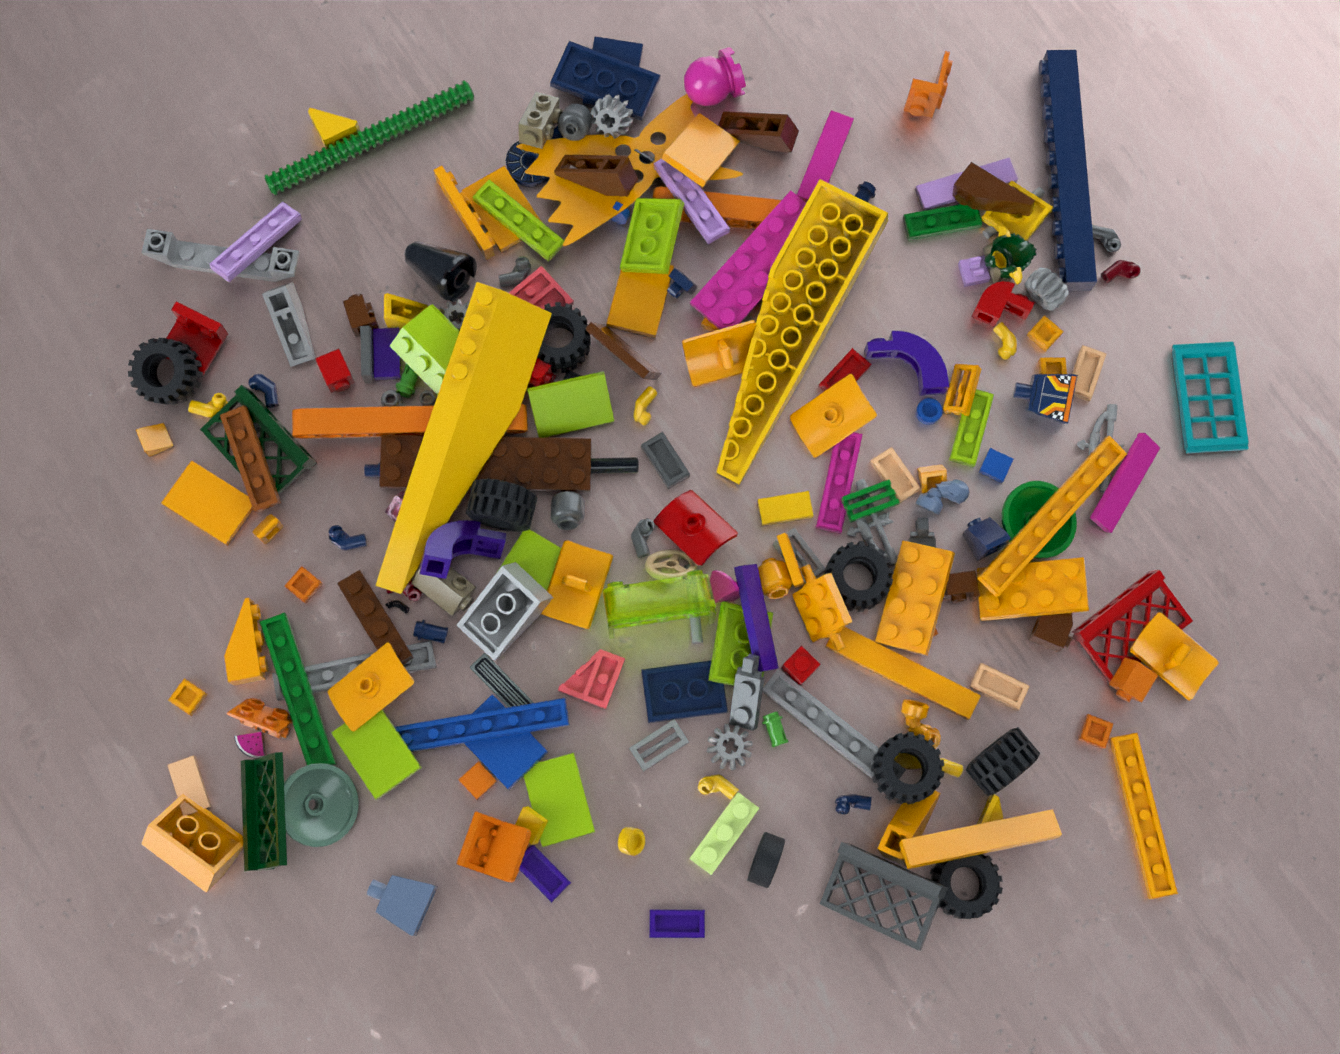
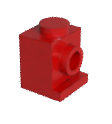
(541, 374)

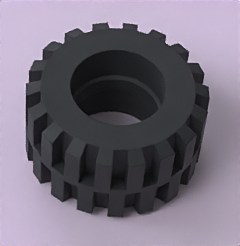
(576, 350)
(146, 365)
(501, 505)
(874, 562)
(923, 752)
(1002, 761)
(988, 886)

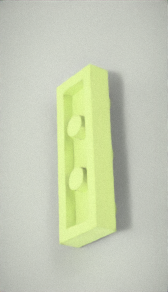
(724, 833)

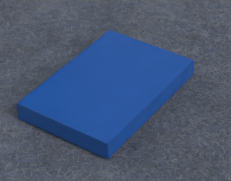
(507, 756)

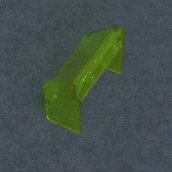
(659, 601)

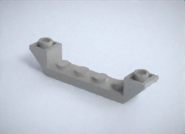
(196, 256)

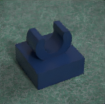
(681, 283)

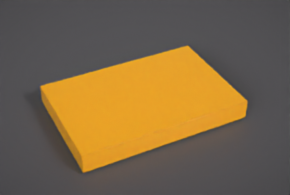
(700, 149)
(502, 236)
(639, 302)
(208, 503)

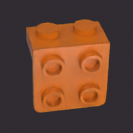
(928, 96)
(494, 847)

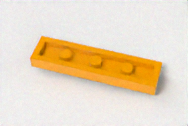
(460, 204)

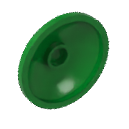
(1023, 504)

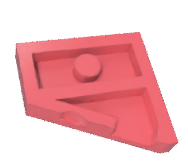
(541, 289)
(595, 679)

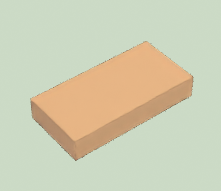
(1088, 368)
(891, 467)
(999, 686)
(189, 781)

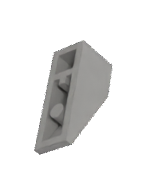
(290, 323)

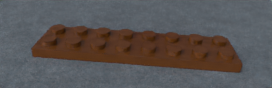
(525, 461)

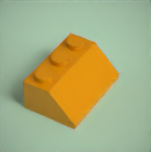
(194, 844)

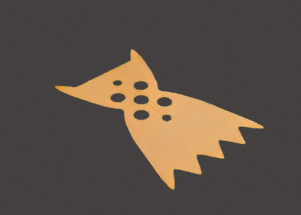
(588, 208)

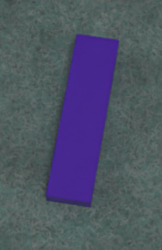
(756, 616)

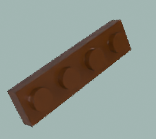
(372, 615)

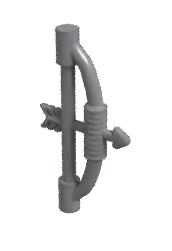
(1110, 416)
(864, 528)

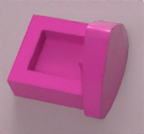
(723, 587)

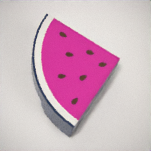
(251, 744)

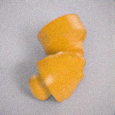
(914, 712)

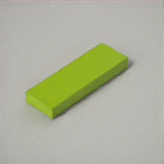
(971, 430)

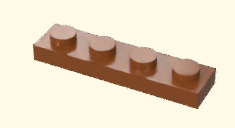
(250, 459)

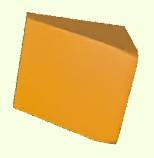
(154, 439)
(930, 476)
(267, 528)

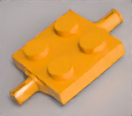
(822, 608)

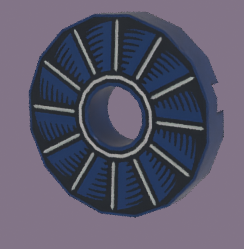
(515, 166)

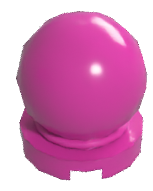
(712, 79)

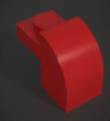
(1000, 298)

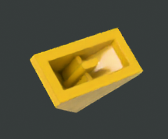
(331, 126)
(400, 311)

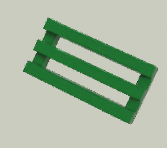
(866, 491)

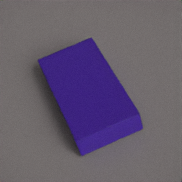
(386, 361)
(543, 873)
(677, 924)

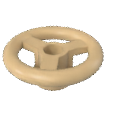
(669, 568)

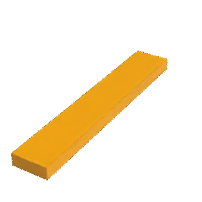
(907, 673)
(1143, 816)
(980, 839)

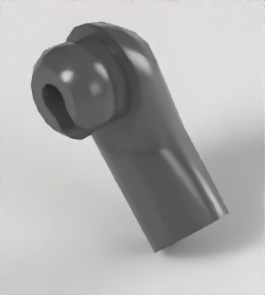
(1107, 237)
(640, 535)

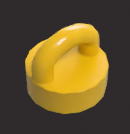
(631, 841)

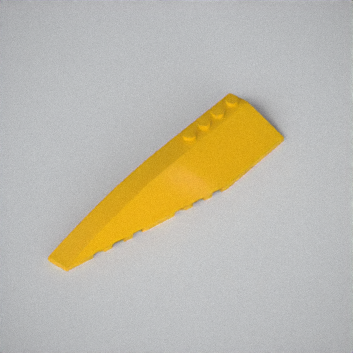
(796, 313)
(468, 420)

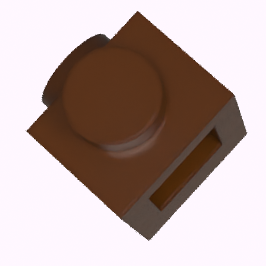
(360, 313)
(961, 586)

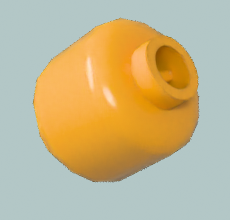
(774, 578)

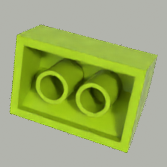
(427, 345)

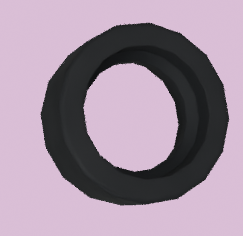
(766, 860)

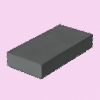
(367, 354)
(665, 460)

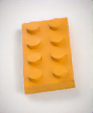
(1038, 591)
(915, 597)

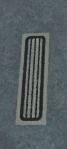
(499, 682)

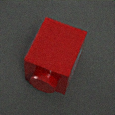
(335, 371)
(800, 665)

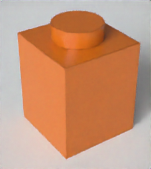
(1132, 680)

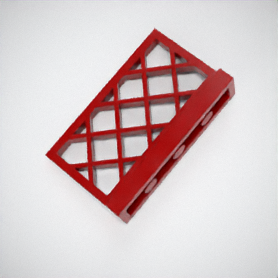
(1123, 605)

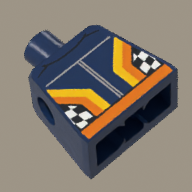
(1048, 395)

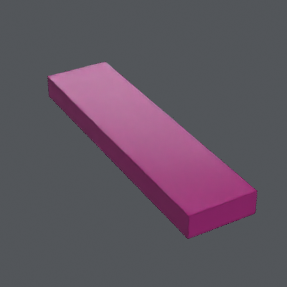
(826, 153)
(1125, 482)
(838, 483)

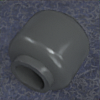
(575, 122)
(567, 509)

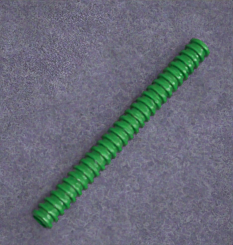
(369, 137)

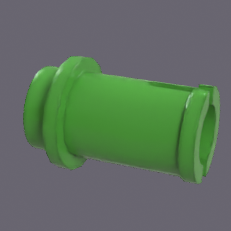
(407, 382)
(775, 729)

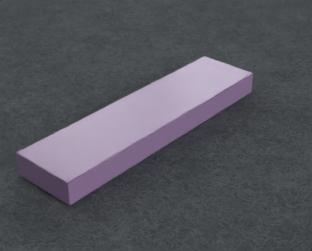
(940, 191)
(696, 203)
(255, 241)

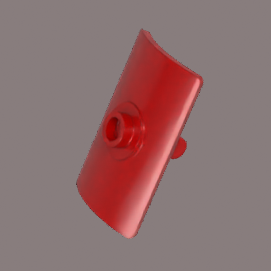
(694, 526)

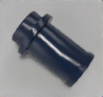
(865, 191)
(430, 632)

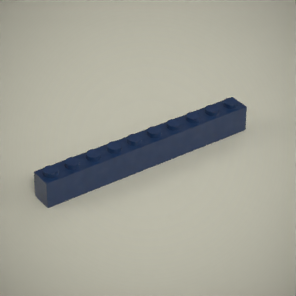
(1068, 170)

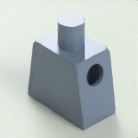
(403, 901)

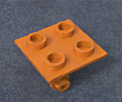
(255, 714)

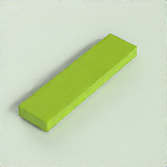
(518, 220)

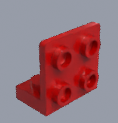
(199, 332)

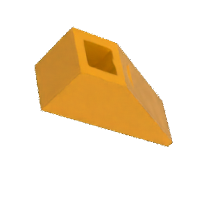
(244, 651)
(906, 823)

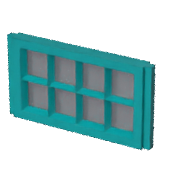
(1210, 397)

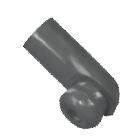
(518, 274)

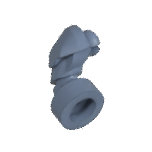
(954, 490)

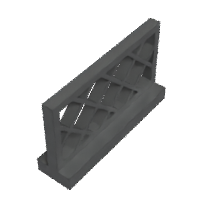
(898, 876)

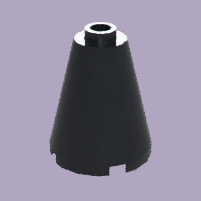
(442, 268)

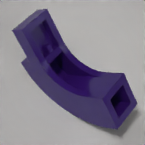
(917, 353)
(459, 539)

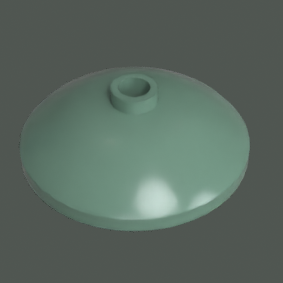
(334, 804)

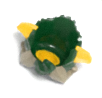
(1008, 256)

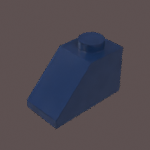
(985, 537)

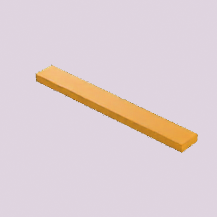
(1052, 516)

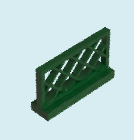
(270, 425)
(263, 812)

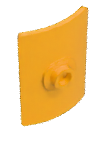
(718, 353)
(832, 416)
(577, 584)
(1173, 655)
(370, 687)

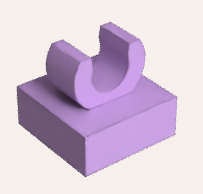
(974, 271)

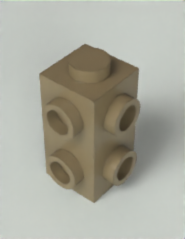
(539, 120)
(449, 593)

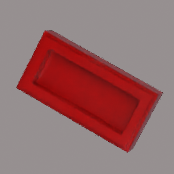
(852, 364)

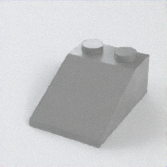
(504, 610)

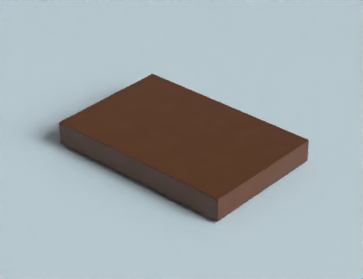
(623, 351)

